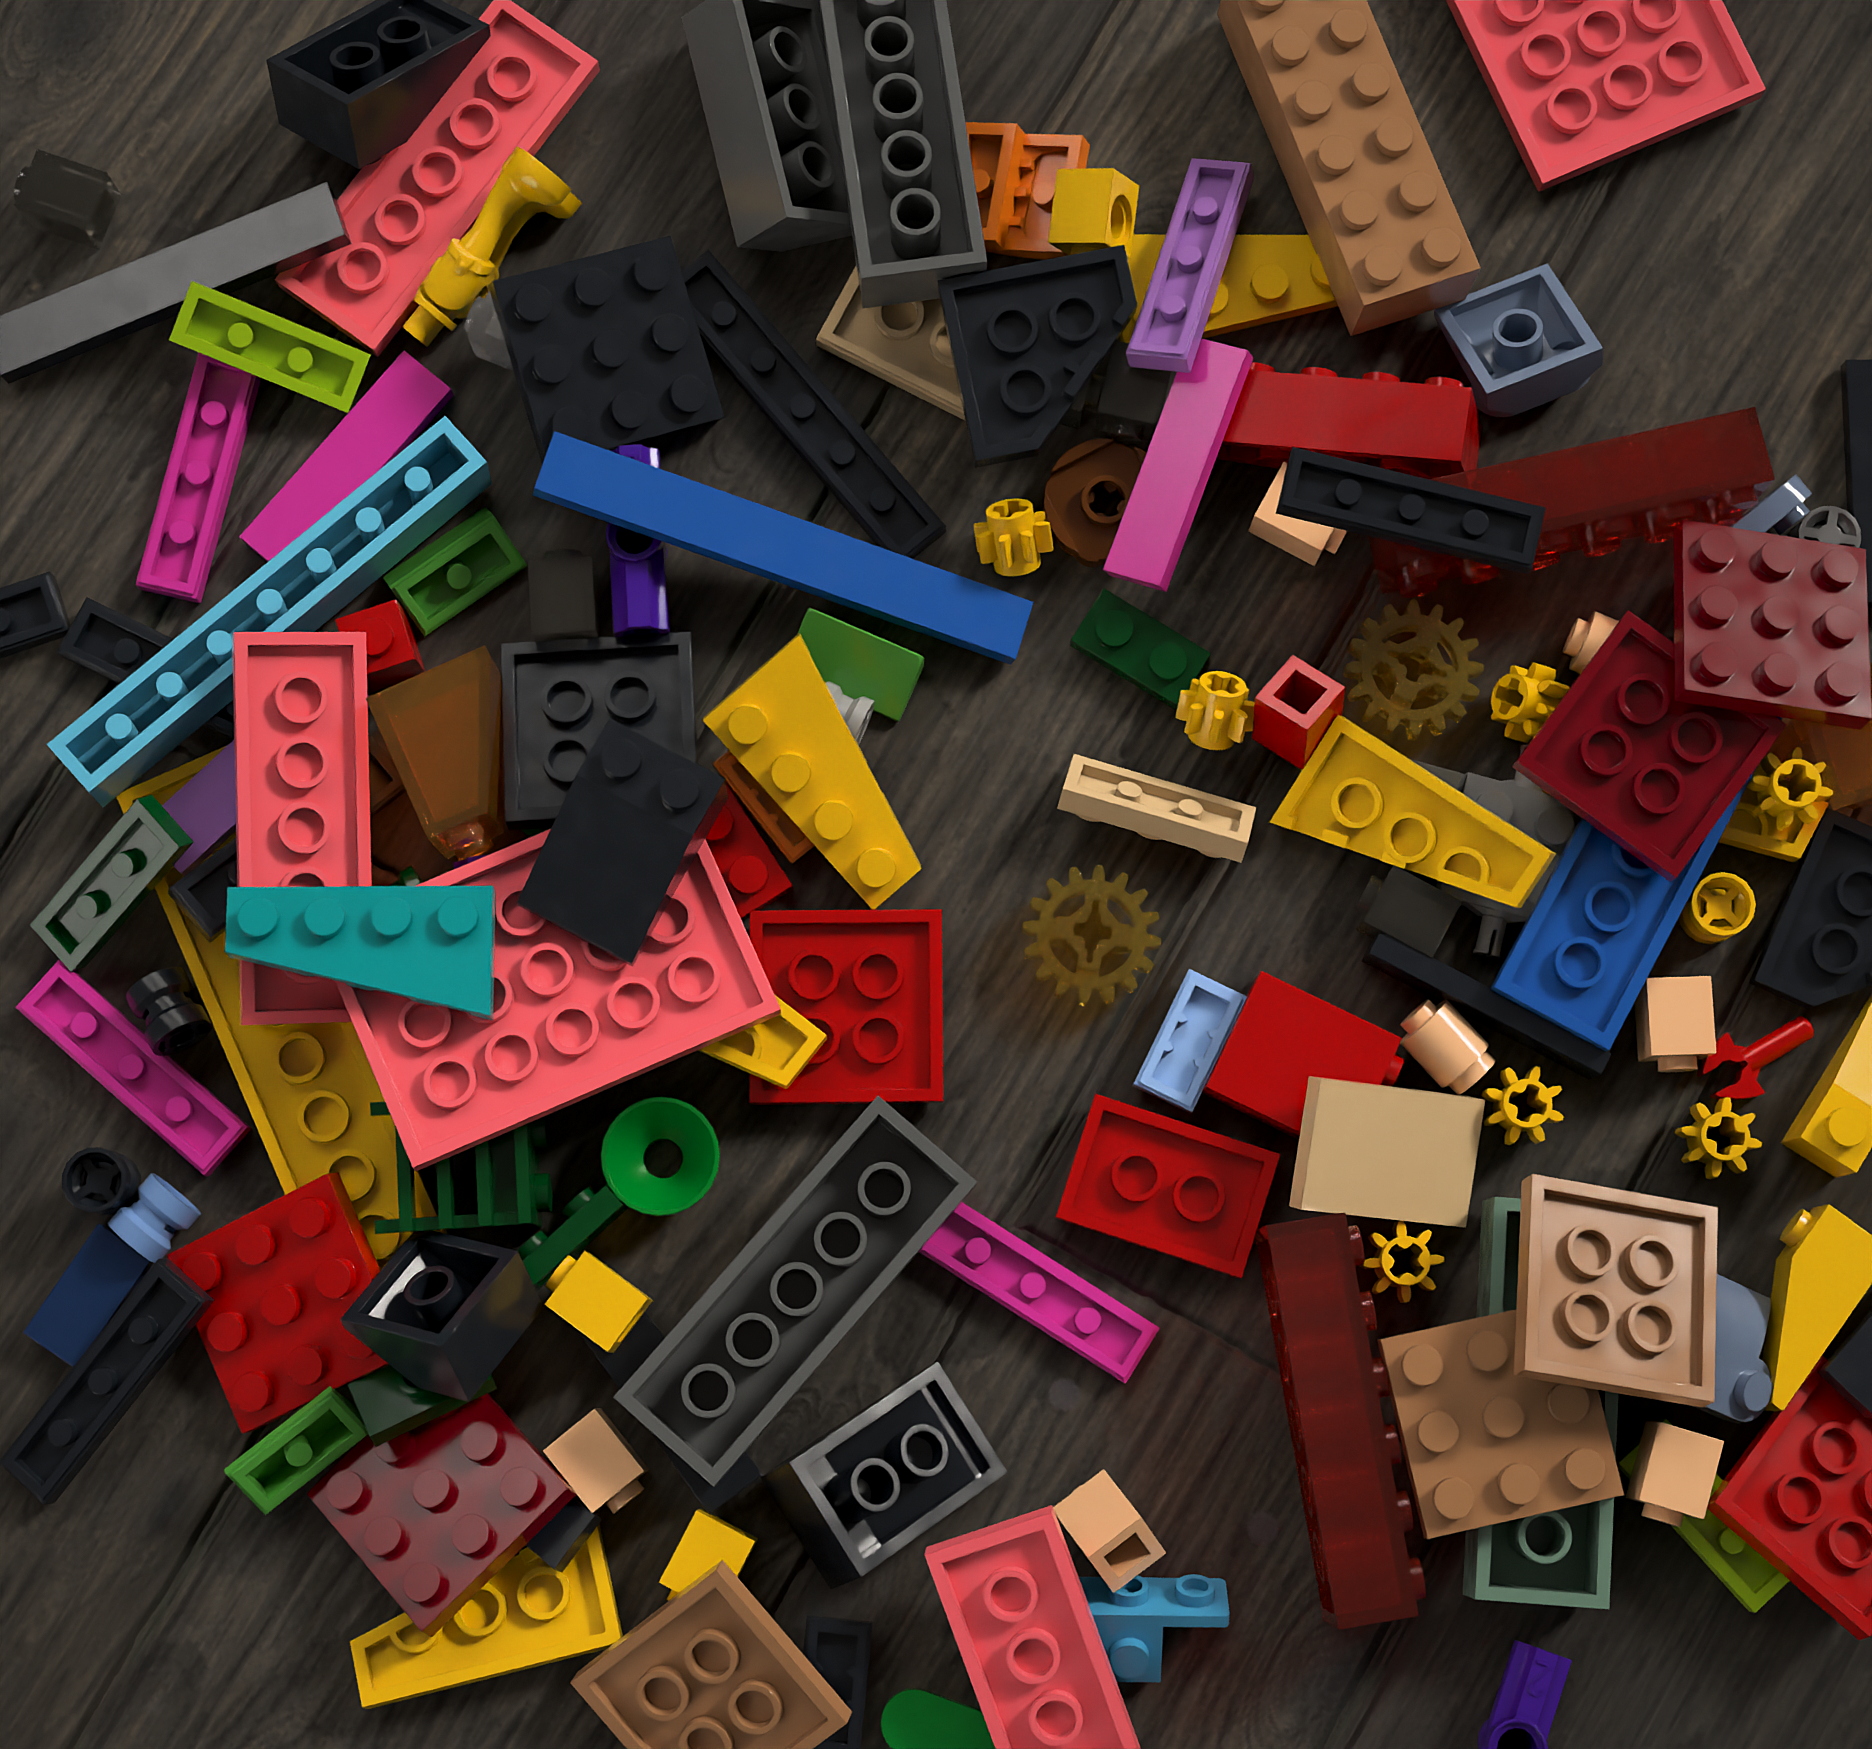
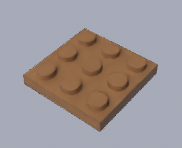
(1616, 1291)
(1491, 1441)
(711, 1677)

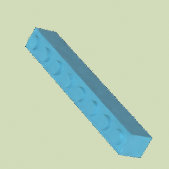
(288, 594)

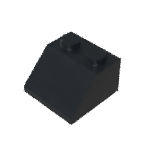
(445, 1311)

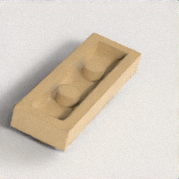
(1157, 808)

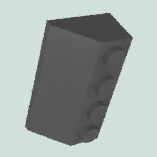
(770, 120)

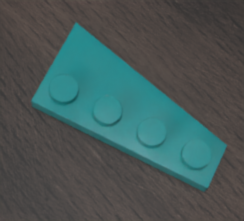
(387, 939)

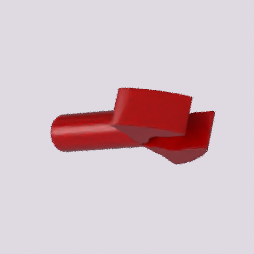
(1754, 1057)

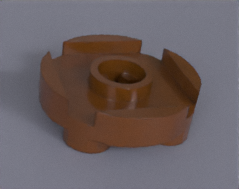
(1070, 494)

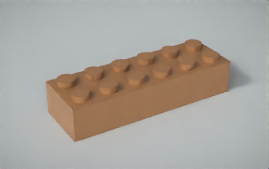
(1352, 157)

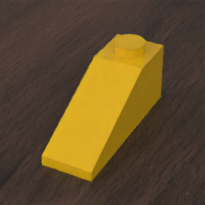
(1837, 1117)
(1812, 1294)

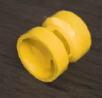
(1726, 899)

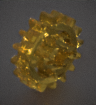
(1389, 663)
(1121, 937)

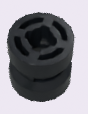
(168, 1011)
(90, 1176)

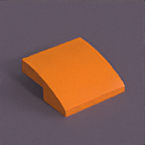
(1017, 184)

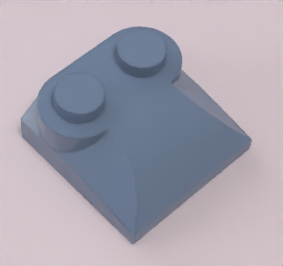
(1521, 342)
(1741, 1377)

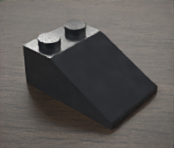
(373, 75)
(622, 841)
(884, 1476)

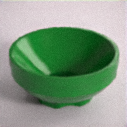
(636, 1131)

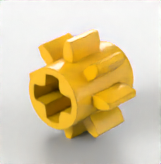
(1013, 537)
(1526, 700)
(1216, 710)
(1803, 778)
(1538, 1098)
(1706, 1149)
(1419, 1261)

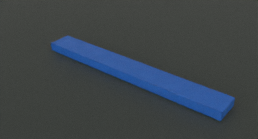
(782, 548)

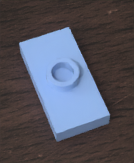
(1189, 1041)

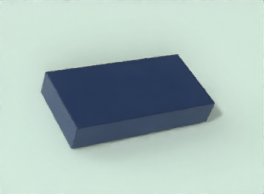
(88, 1295)

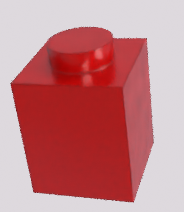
(389, 644)
(1296, 711)

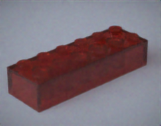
(1605, 495)
(1337, 1421)

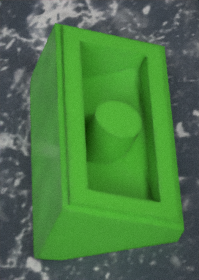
(455, 571)
(862, 662)
(298, 1450)

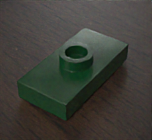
(395, 1405)

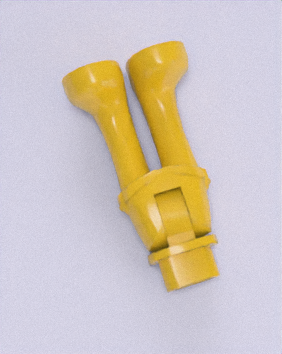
(474, 261)

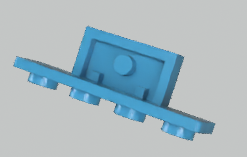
(1135, 1615)

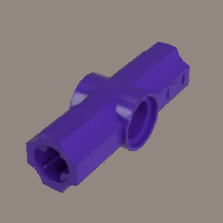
(638, 578)
(1526, 1696)

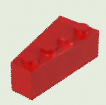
(1368, 420)

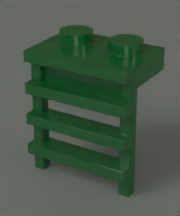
(507, 1184)

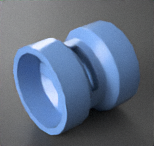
(154, 1218)

